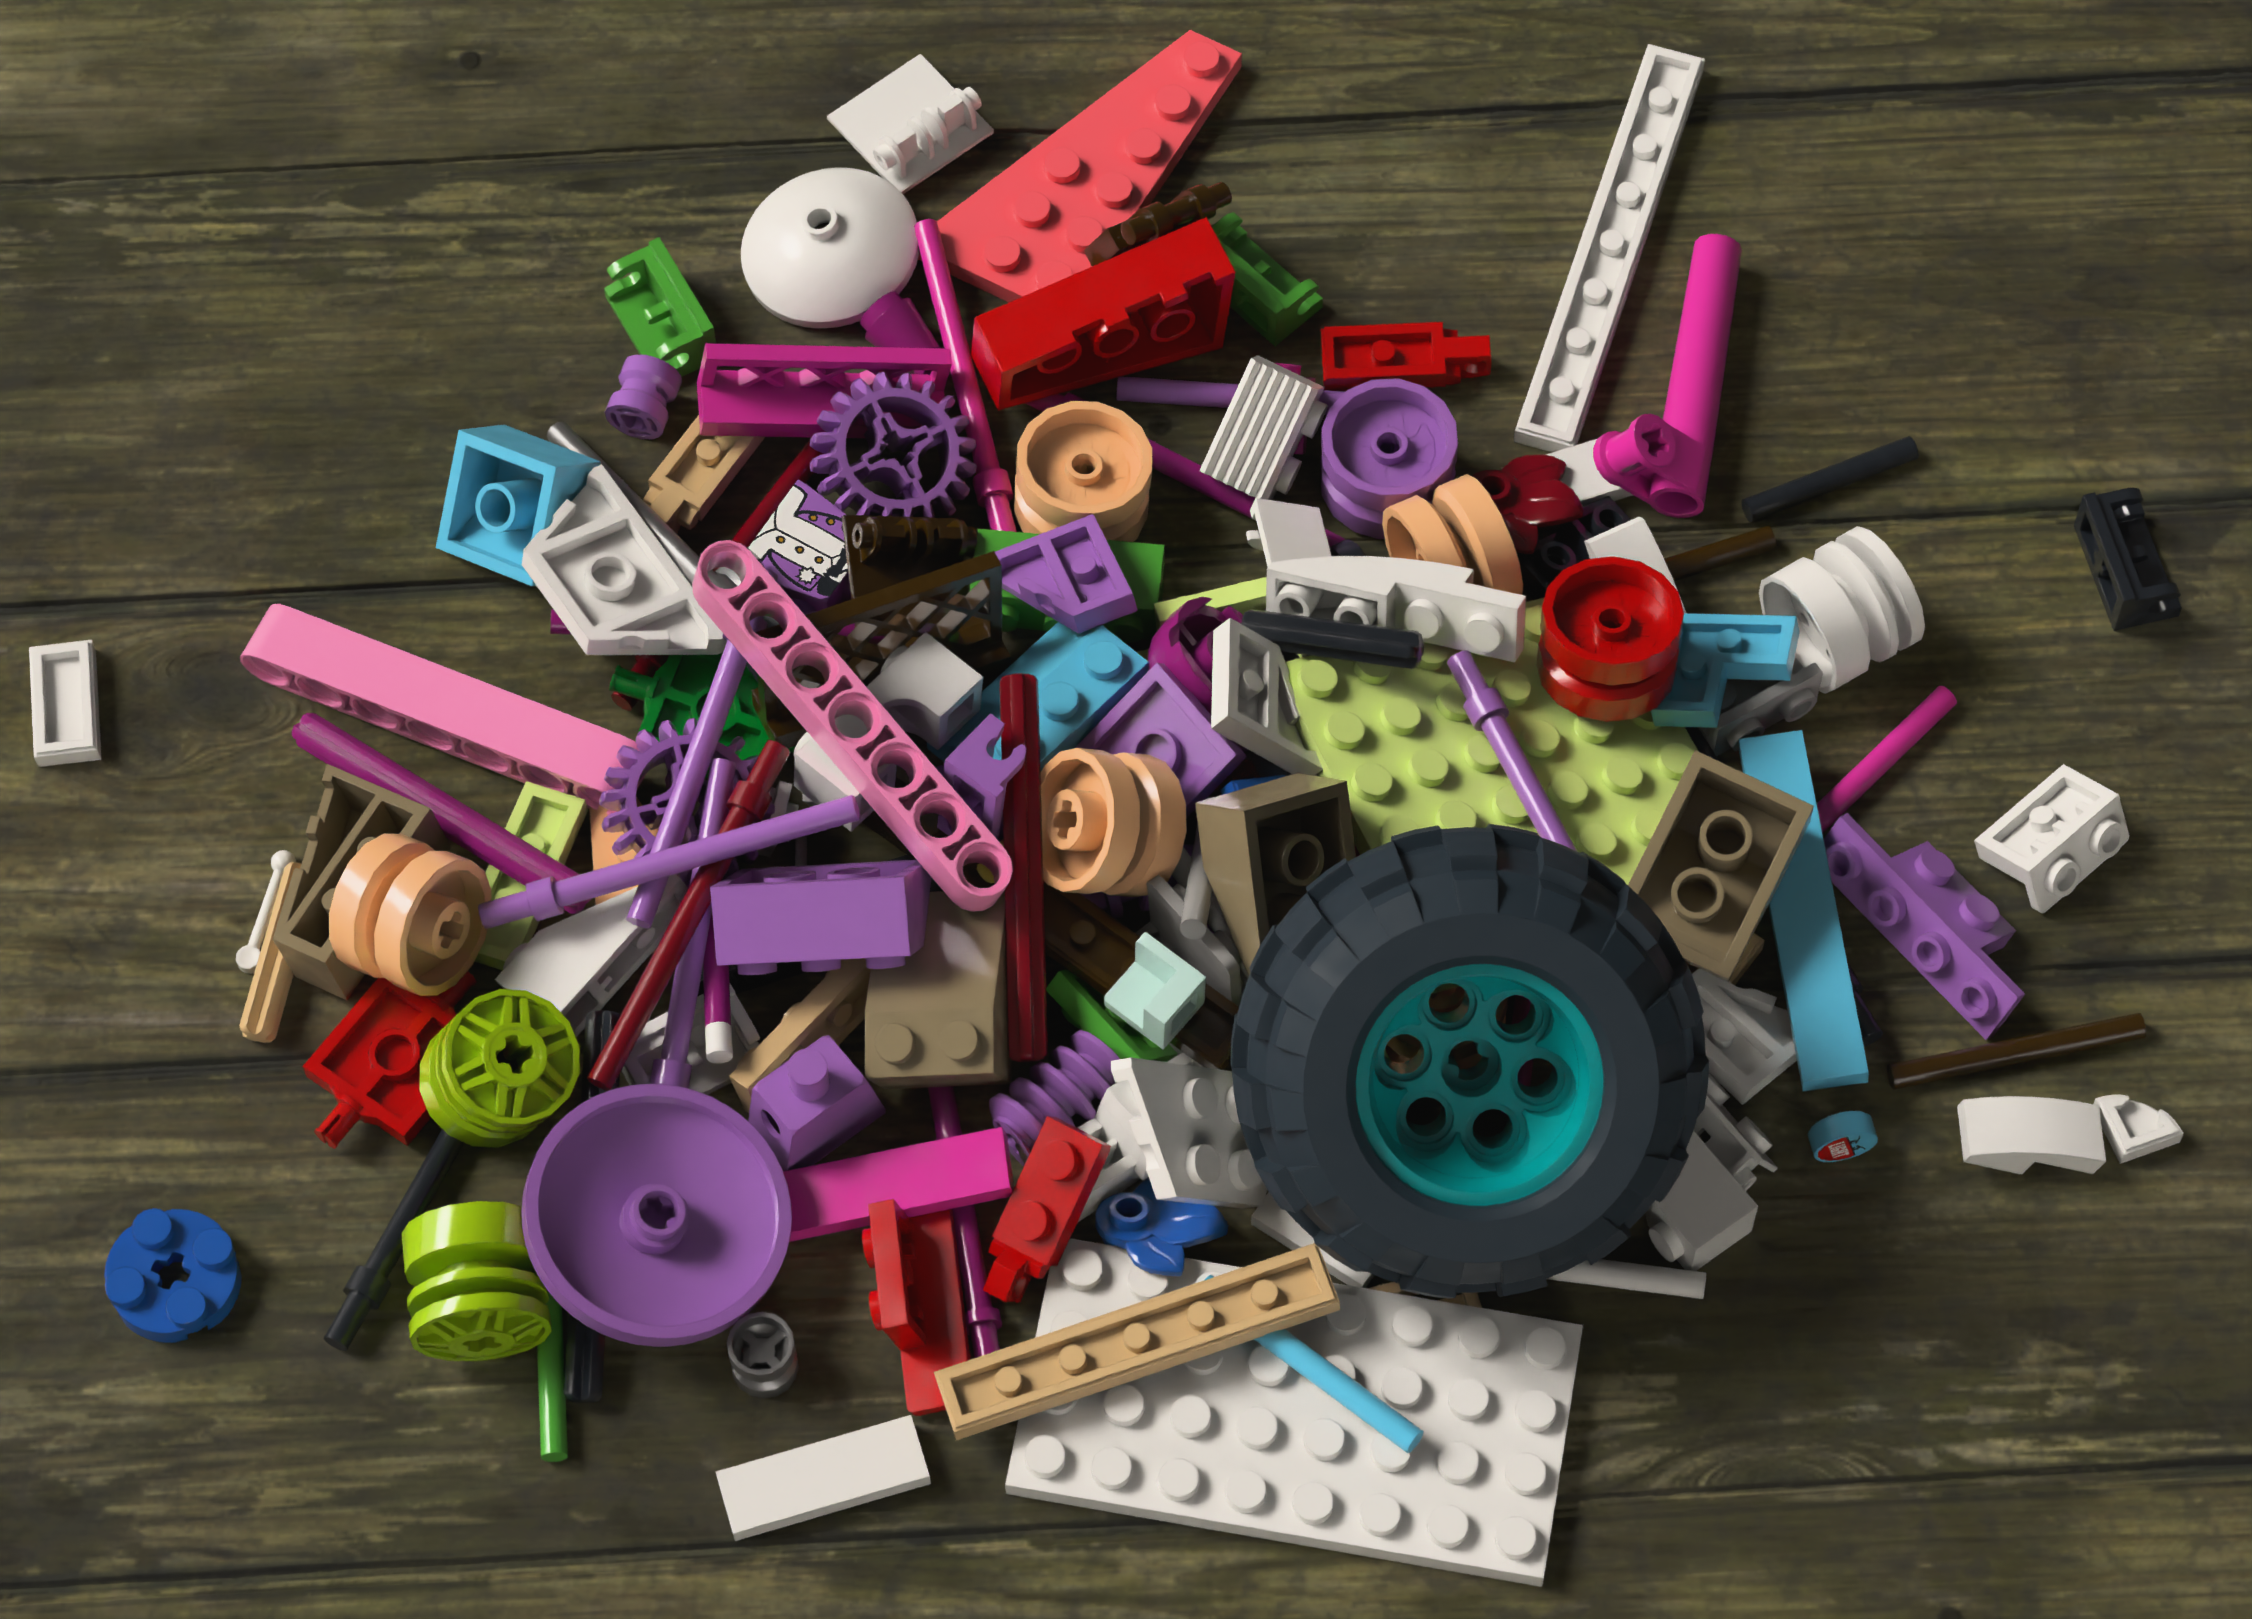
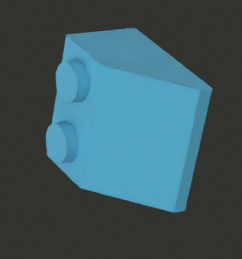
(504, 493)

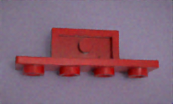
(917, 1296)

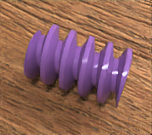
(1054, 1090)

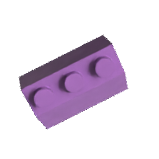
(820, 915)

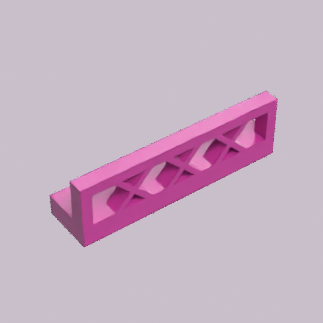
(787, 404)

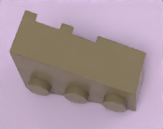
(347, 819)

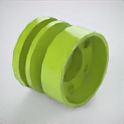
(484, 1099)
(473, 1283)

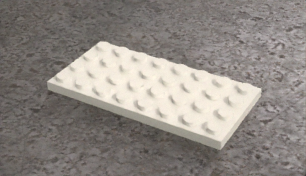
(1273, 1457)

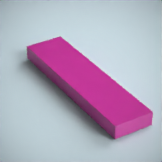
(917, 1176)

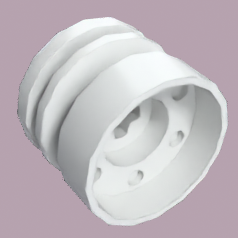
(1848, 605)

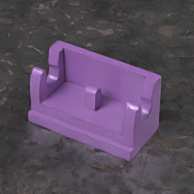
(980, 777)

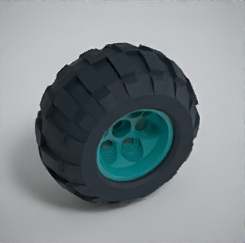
(1576, 1152)

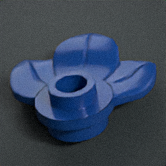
(1156, 1229)

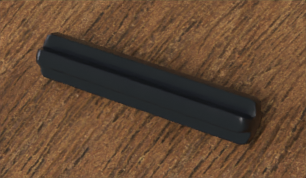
(1338, 639)

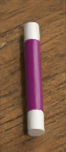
(716, 1004)

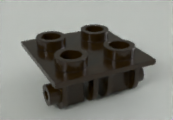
(898, 548)

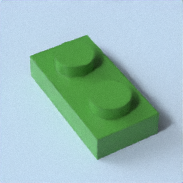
(1086, 1010)

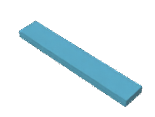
(1809, 930)

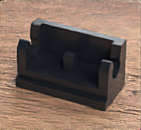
(2125, 559)

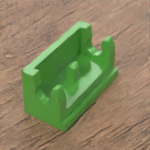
(1262, 288)
(659, 308)

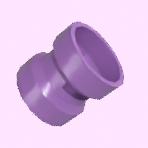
(642, 400)

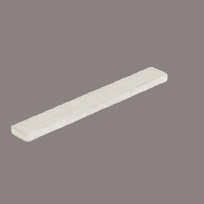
(1609, 250)

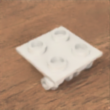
(911, 123)

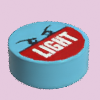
(1842, 1136)

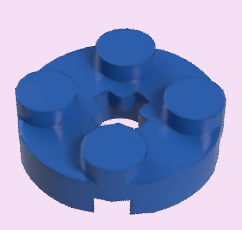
(188, 1306)

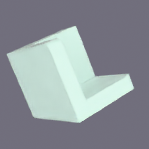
(1157, 992)

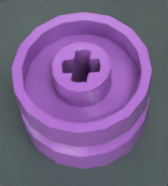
(1382, 448)

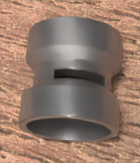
(757, 1341)

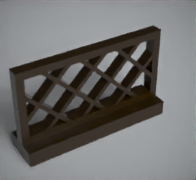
(968, 630)

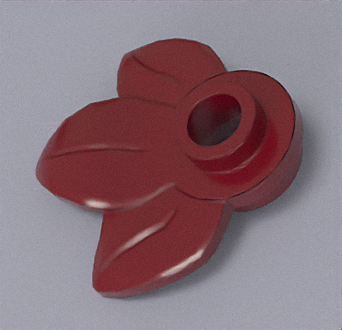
(1531, 497)

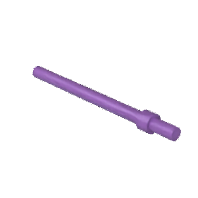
(1489, 714)
(693, 772)
(548, 897)
(672, 1065)

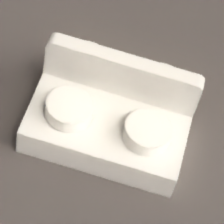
(2056, 836)

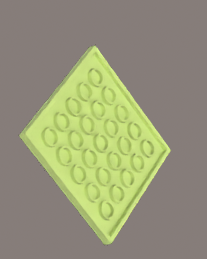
(1423, 764)

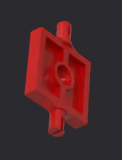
(376, 1060)

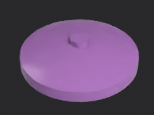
(656, 1215)

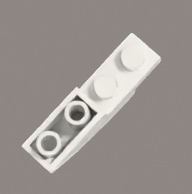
(1402, 595)

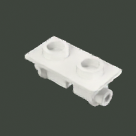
(1735, 1144)

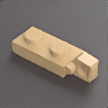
(696, 475)

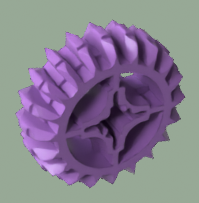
(884, 432)
(636, 764)

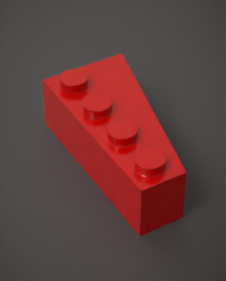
(1109, 319)

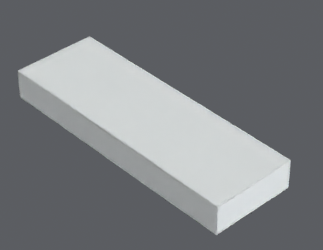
(823, 1477)

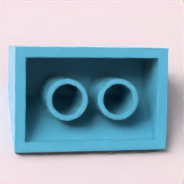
(1077, 687)

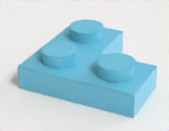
(1723, 649)

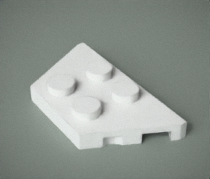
(616, 579)
(1191, 1134)

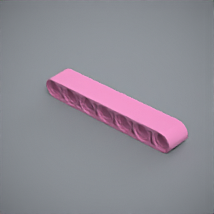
(846, 695)
(432, 704)

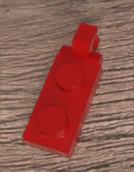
(1406, 351)
(1044, 1207)

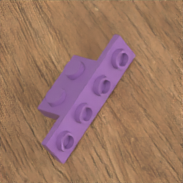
(1929, 919)

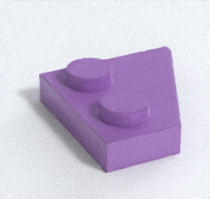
(1068, 575)

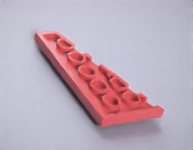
(1088, 174)

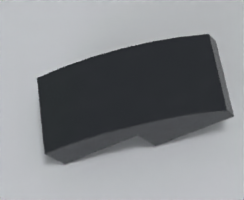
(1567, 545)

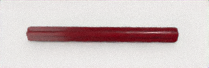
(1025, 890)

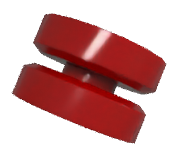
(1609, 638)

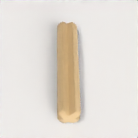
(271, 978)

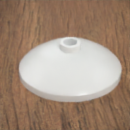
(833, 271)

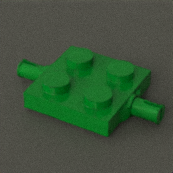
(680, 693)

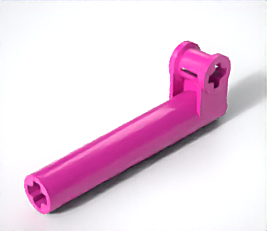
(1671, 457)

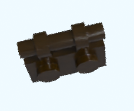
(1159, 220)

